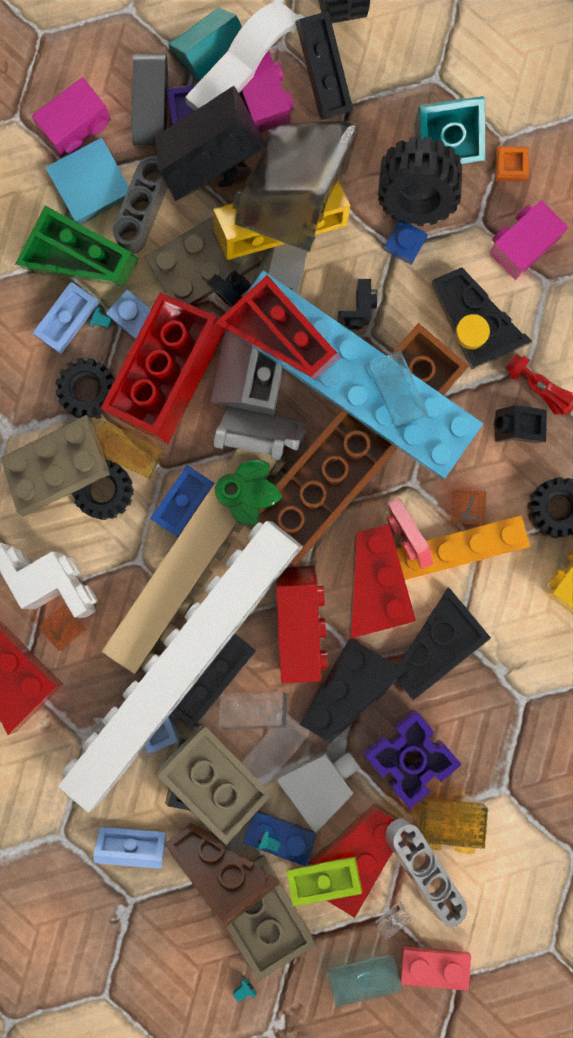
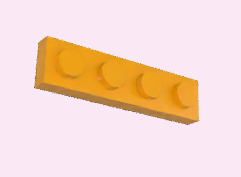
(469, 546)

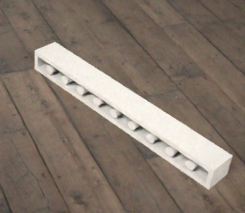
(180, 665)

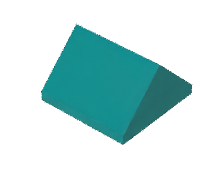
(206, 42)
(457, 124)

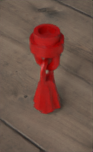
(557, 398)

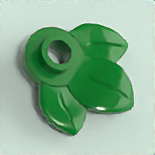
(252, 494)

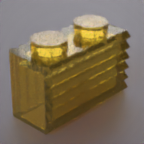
(452, 824)

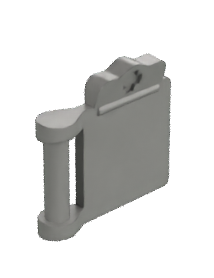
(259, 432)

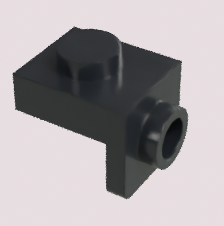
(365, 301)

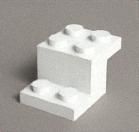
(45, 580)

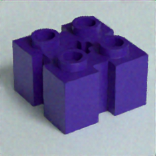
(410, 779)

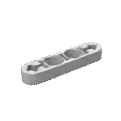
(427, 872)

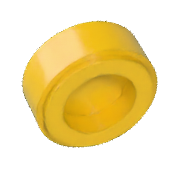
(472, 331)

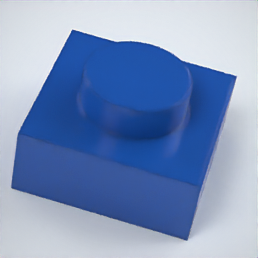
(405, 242)

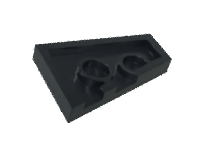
(464, 296)
(441, 645)
(349, 689)

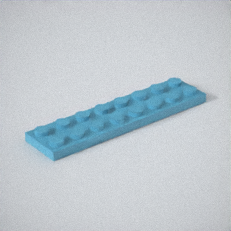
(432, 440)

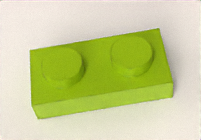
(324, 881)

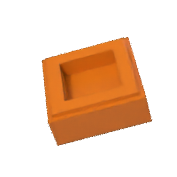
(511, 163)

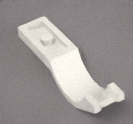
(245, 53)

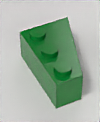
(74, 251)

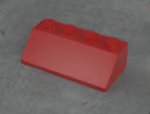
(164, 367)

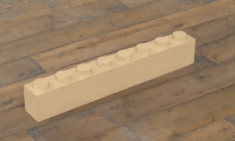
(180, 573)

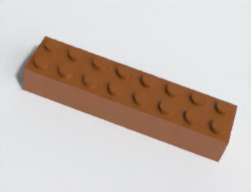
(350, 453)

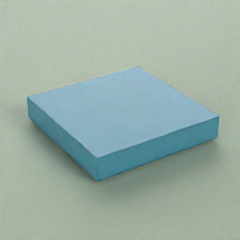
(89, 181)

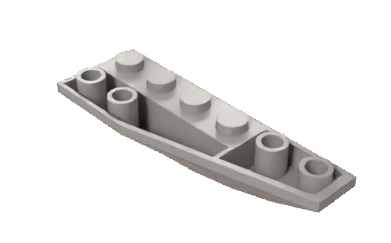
(244, 374)

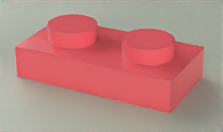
(414, 544)
(435, 968)

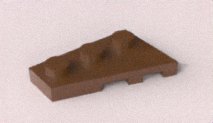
(221, 876)

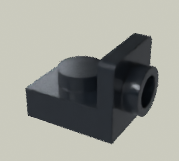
(520, 424)

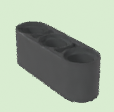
(149, 97)
(140, 221)

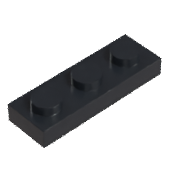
(324, 65)
(214, 680)

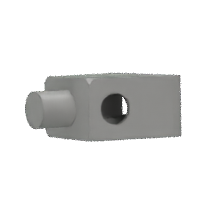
(319, 786)

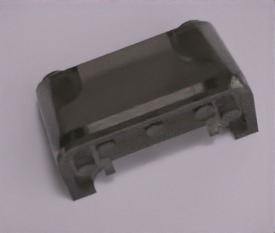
(295, 180)

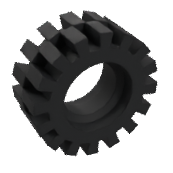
(70, 378)
(116, 504)
(539, 510)

